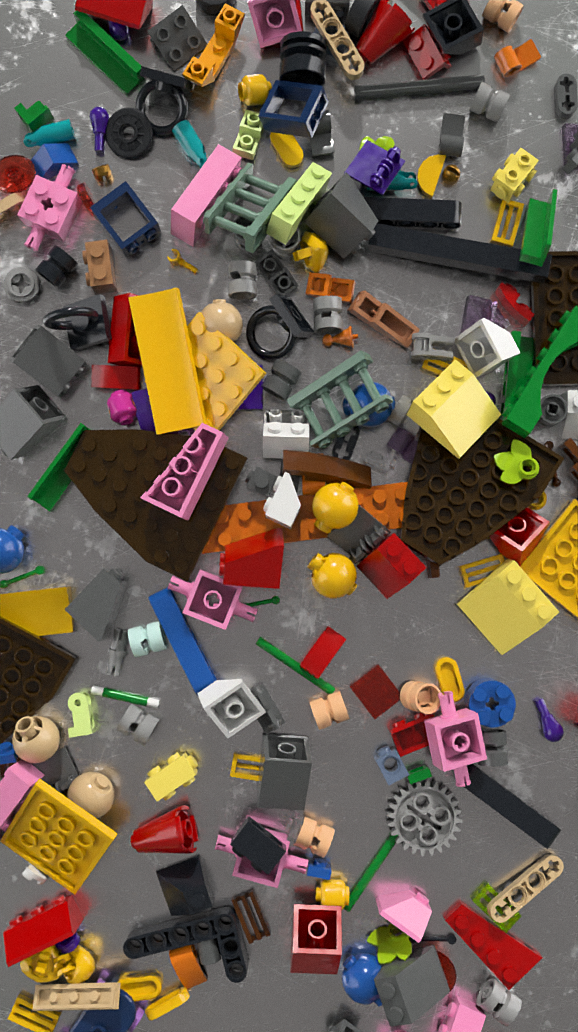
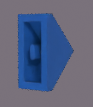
(51, 157)

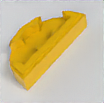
(429, 174)

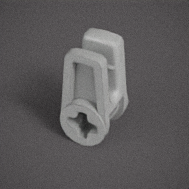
(423, 347)

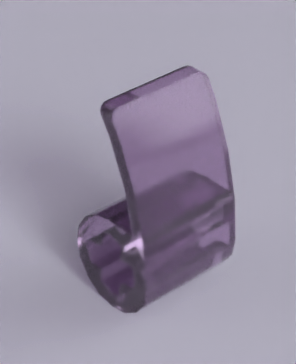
(404, 444)

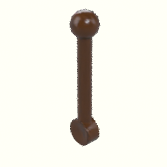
(555, 482)

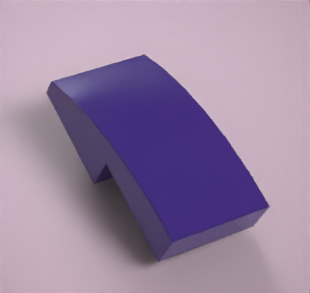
(144, 411)

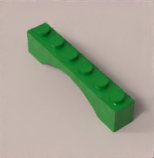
(526, 409)

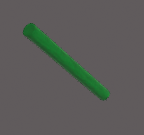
(294, 665)
(370, 872)

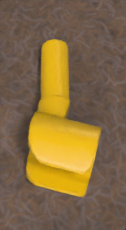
(180, 261)

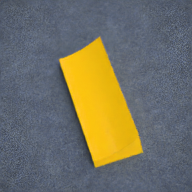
(167, 361)
(39, 610)

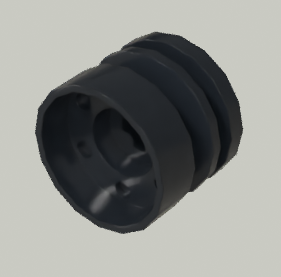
(303, 58)

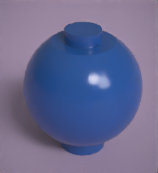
(364, 399)
(10, 549)
(359, 978)

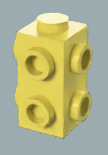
(511, 179)
(177, 772)

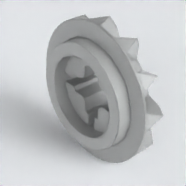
(15, 277)

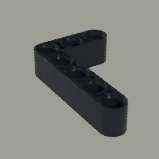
(194, 935)

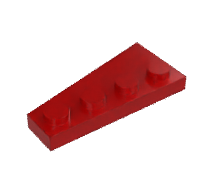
(498, 950)

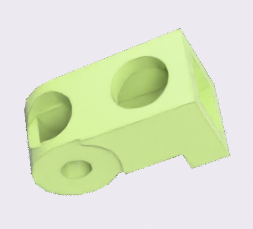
(82, 713)

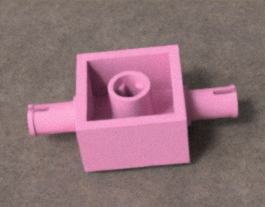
(38, 209)
(198, 605)
(455, 739)
(244, 870)

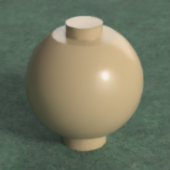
(224, 318)
(35, 739)
(92, 793)

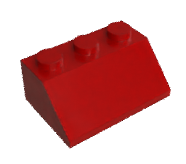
(125, 12)
(124, 344)
(41, 928)

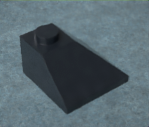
(455, 27)
(186, 887)

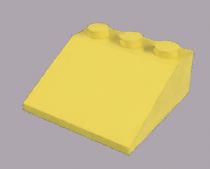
(454, 409)
(507, 607)

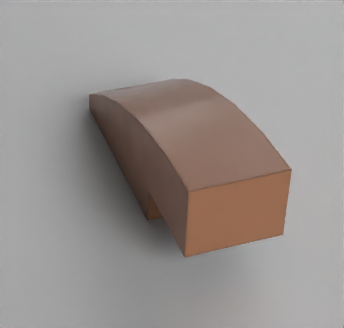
(383, 318)

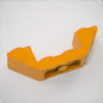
(207, 67)

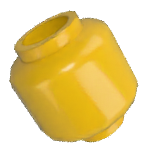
(254, 89)
(333, 893)

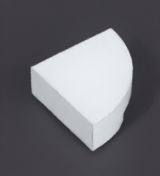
(33, 872)

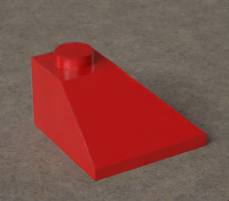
(520, 535)

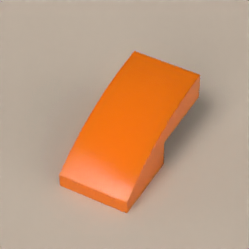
(326, 285)

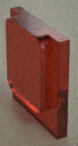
(376, 691)

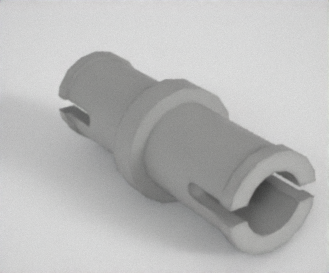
(117, 652)

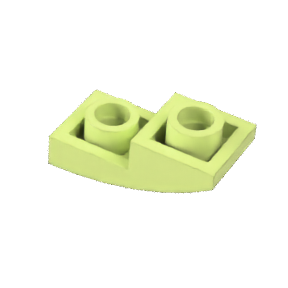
(249, 135)

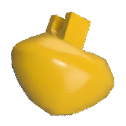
(313, 251)
(77, 965)
(41, 966)

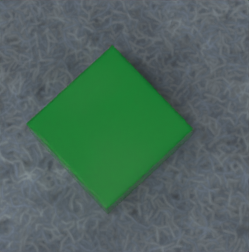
(418, 774)

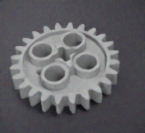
(412, 833)

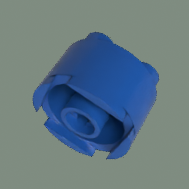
(500, 711)

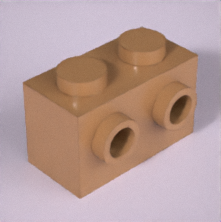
(100, 266)

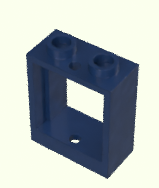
(291, 125)
(112, 202)

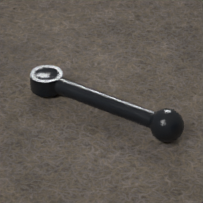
(451, 939)

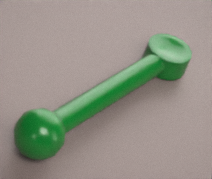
(38, 570)
(275, 600)

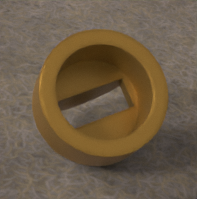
(100, 171)
(449, 177)

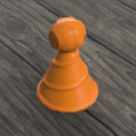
(345, 338)

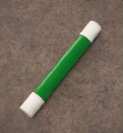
(126, 697)

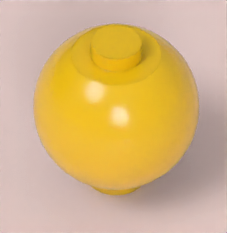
(335, 506)
(333, 575)

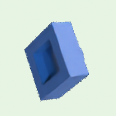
(7, 753)
(319, 868)

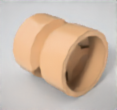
(494, 12)
(420, 697)
(329, 710)
(315, 837)

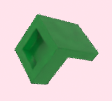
(34, 116)

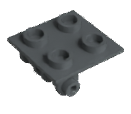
(177, 38)
(360, 536)
(58, 771)

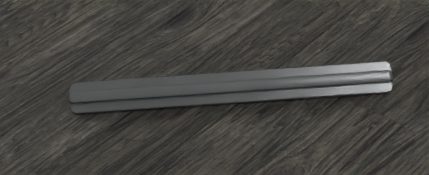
(418, 87)

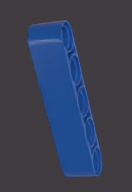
(182, 639)

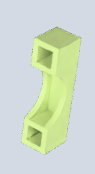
(291, 210)

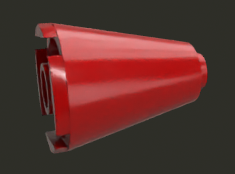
(383, 32)
(169, 833)

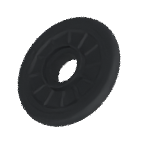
(142, 133)

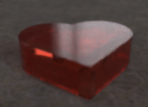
(85, 195)

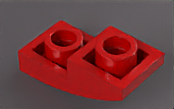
(507, 295)
(115, 377)
(322, 652)

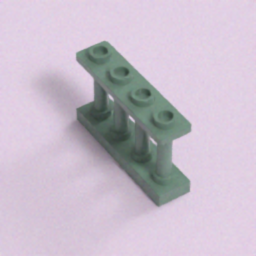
(226, 202)
(321, 389)

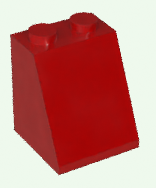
(254, 561)
(391, 566)
(316, 939)

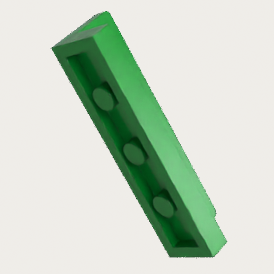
(105, 53)
(538, 230)
(516, 369)
(55, 481)

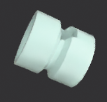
(147, 639)

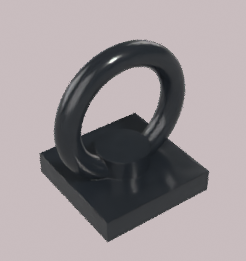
(168, 84)
(289, 318)
(85, 322)

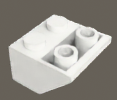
(284, 432)
(285, 503)

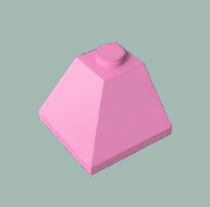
(273, 19)
(406, 911)

